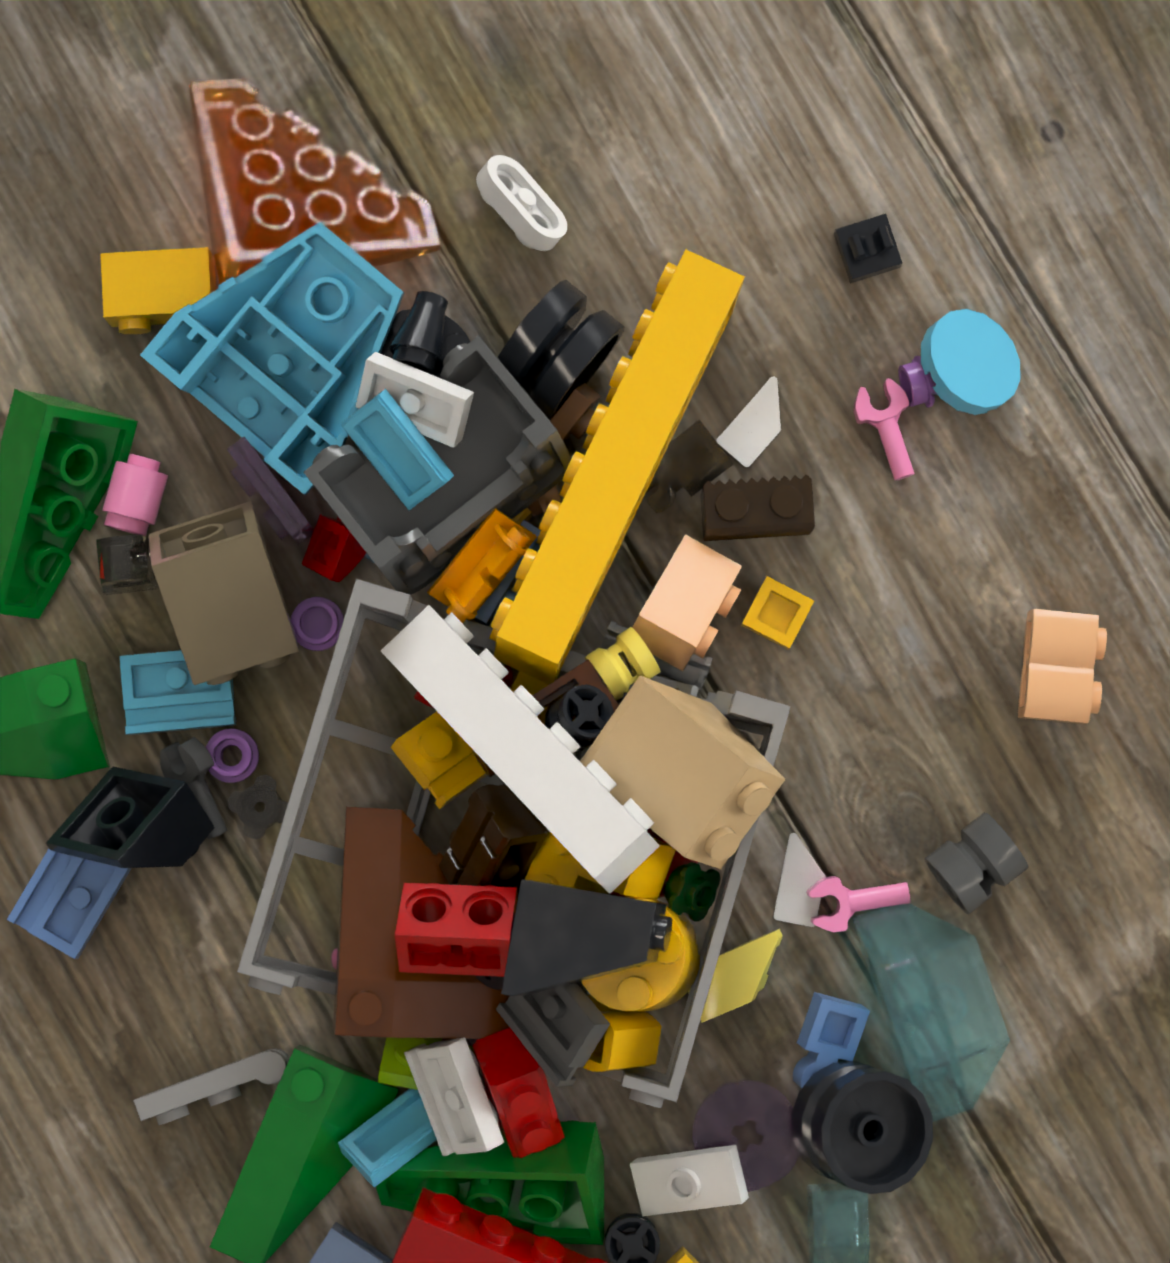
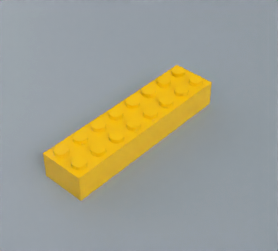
(619, 465)

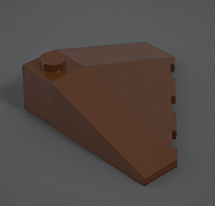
(369, 989)

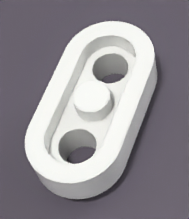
(521, 203)

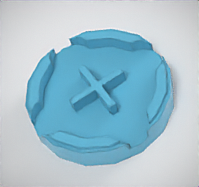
(970, 361)

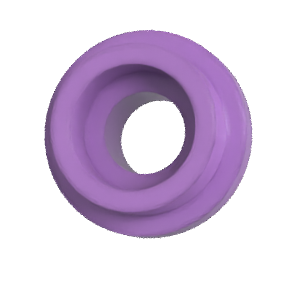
(249, 750)

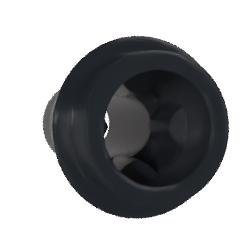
(422, 333)

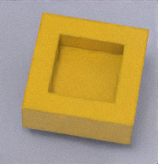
(777, 613)

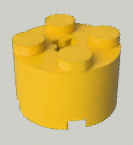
(655, 983)

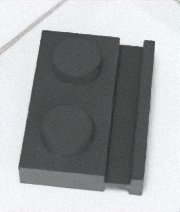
(556, 1028)

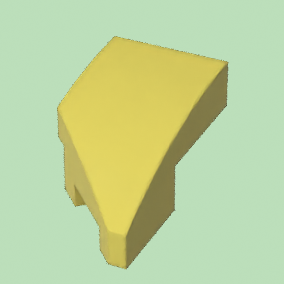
(740, 975)

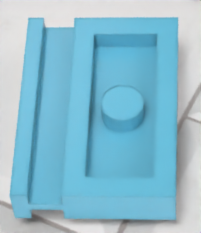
(164, 699)

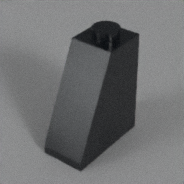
(579, 935)

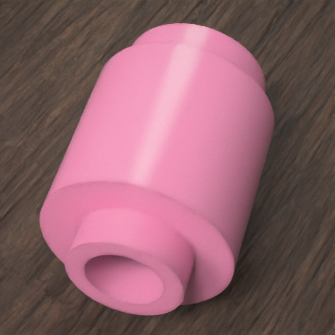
(134, 495)

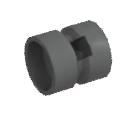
(976, 863)

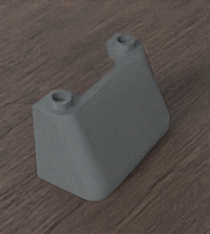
(502, 463)

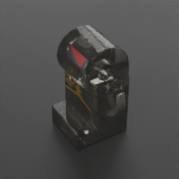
(125, 564)

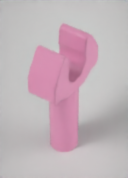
(887, 424)
(853, 901)

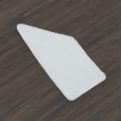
(754, 425)
(797, 876)

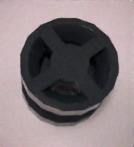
(591, 712)
(632, 1243)

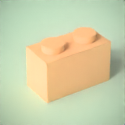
(685, 601)

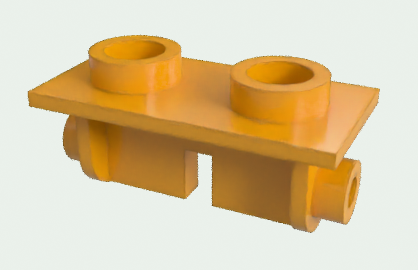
(481, 565)

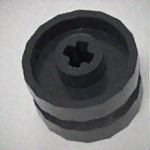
(550, 344)
(862, 1127)

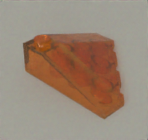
(275, 180)

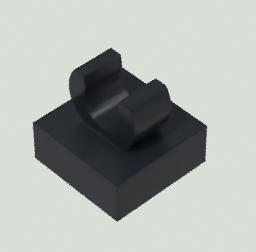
(868, 248)

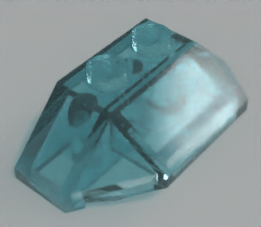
(934, 1003)

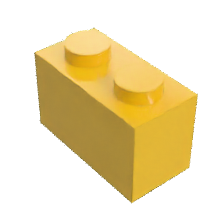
(153, 285)

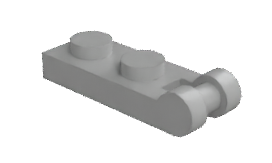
(216, 1085)

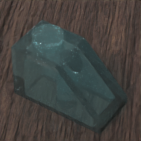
(837, 1224)

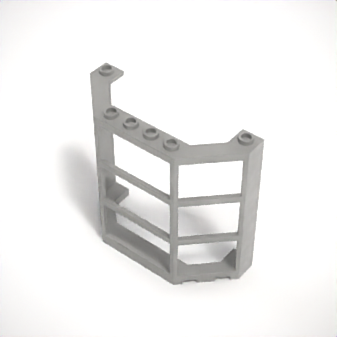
(397, 611)

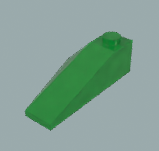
(51, 480)
(547, 1192)

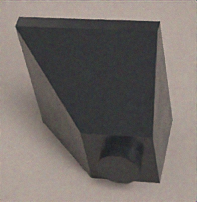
(135, 822)

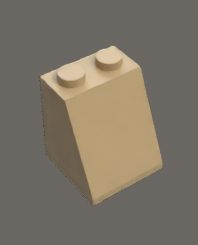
(685, 770)

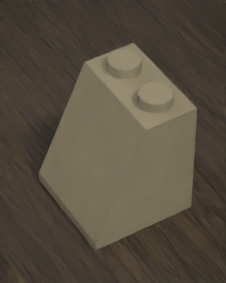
(222, 594)

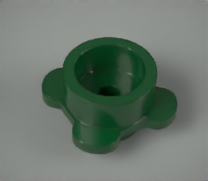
(692, 890)

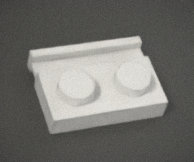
(454, 1097)

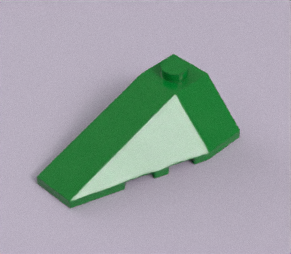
(50, 723)
(296, 1152)

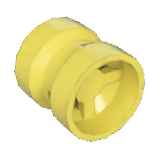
(613, 669)

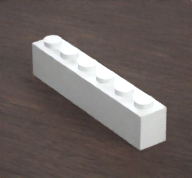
(520, 749)

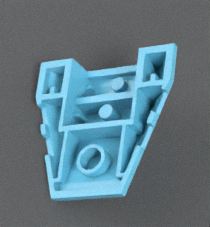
(283, 347)

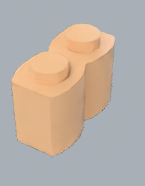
(1060, 666)

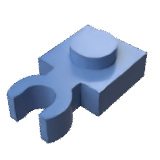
(829, 1034)

